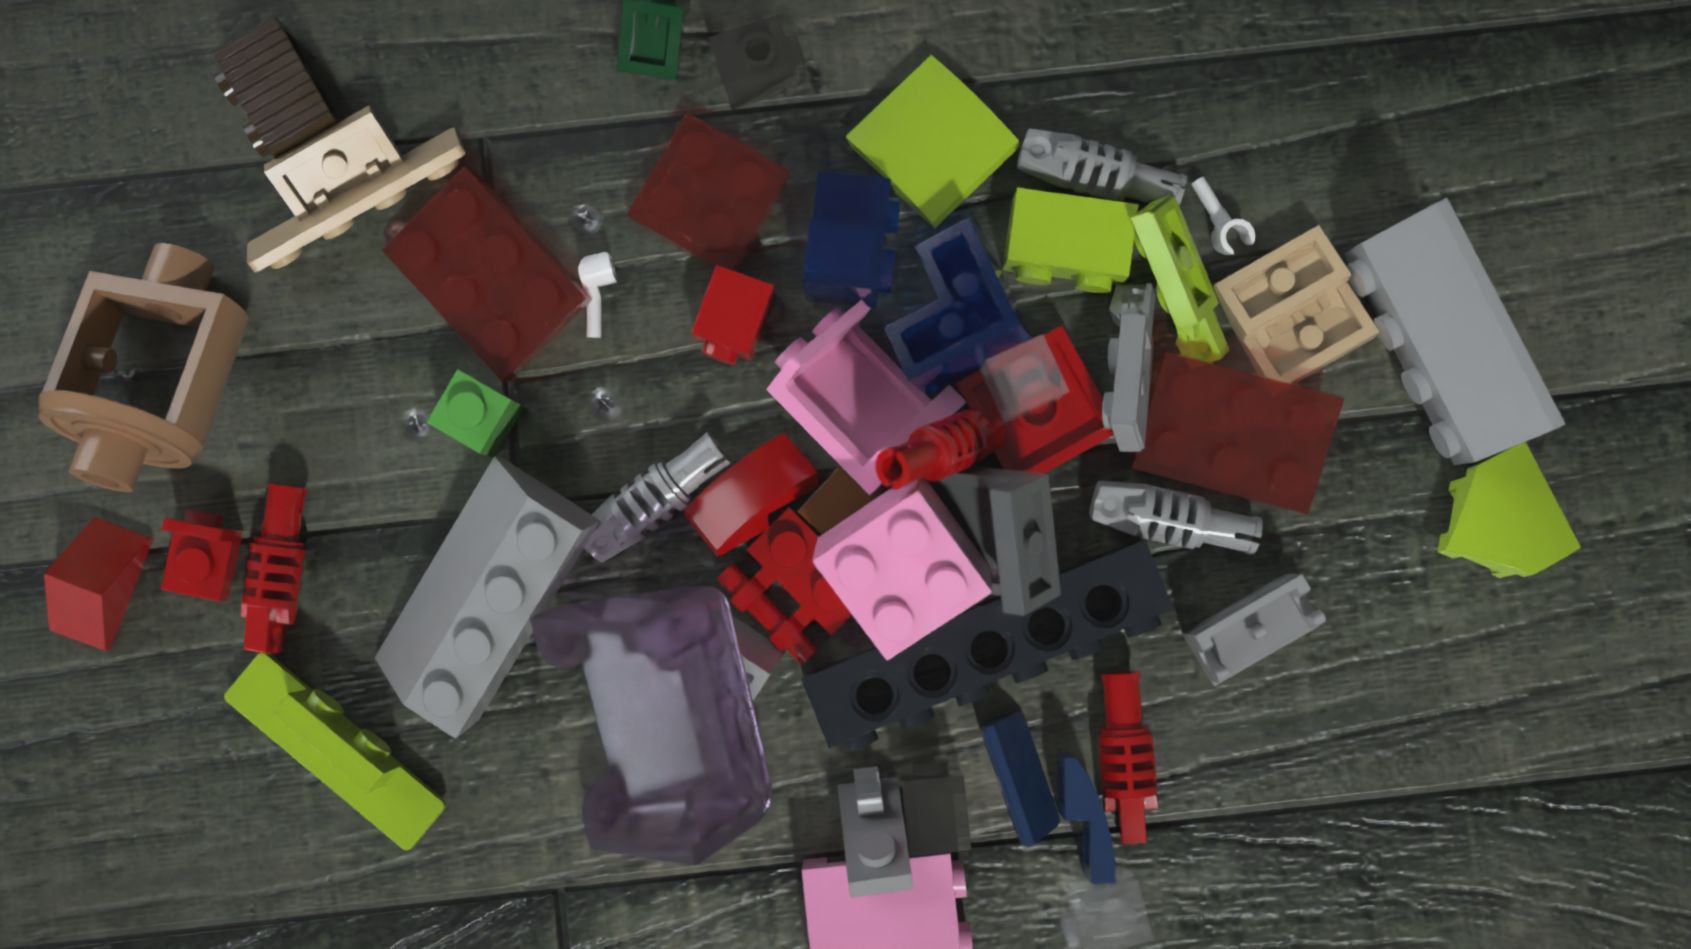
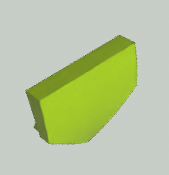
(1507, 517)

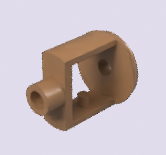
(119, 437)

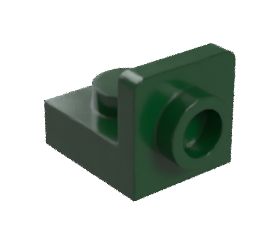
(652, 37)

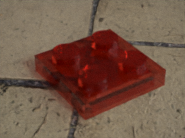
(708, 194)

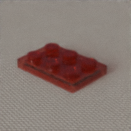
(486, 274)
(1237, 431)

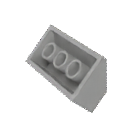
(1451, 336)
(479, 596)

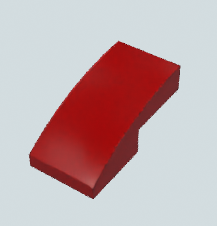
(742, 497)

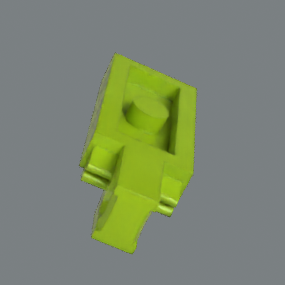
(1181, 278)

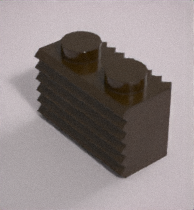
(275, 88)

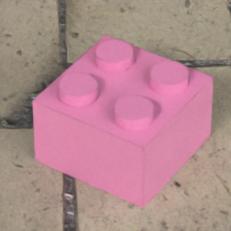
(902, 566)

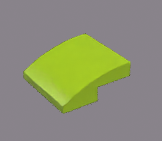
(933, 141)

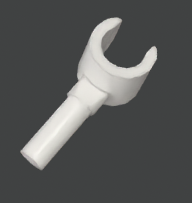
(1221, 219)
(594, 272)

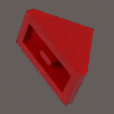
(94, 582)

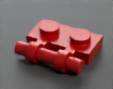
(787, 556)

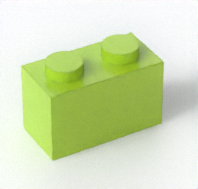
(1069, 239)

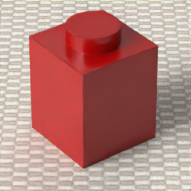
(732, 315)

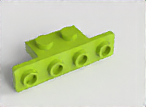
(336, 750)

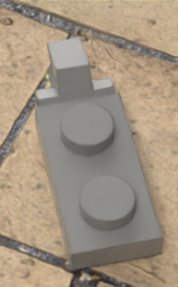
(1131, 362)

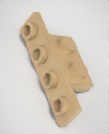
(340, 178)

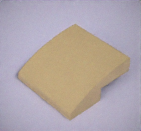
(1295, 308)

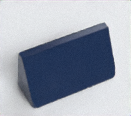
(1020, 776)

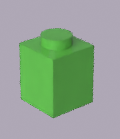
(475, 414)

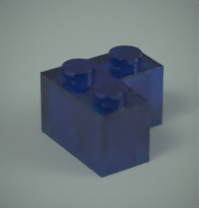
(846, 240)
(967, 322)

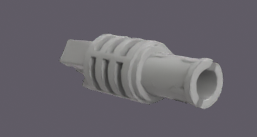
(1095, 168)
(654, 497)
(1172, 517)

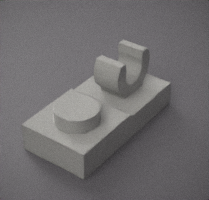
(874, 834)

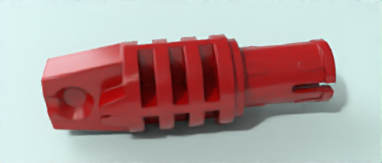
(940, 449)
(274, 571)
(1127, 756)

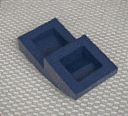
(1081, 803)

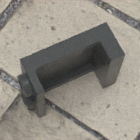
(1011, 527)

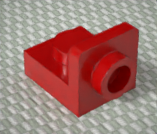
(201, 555)

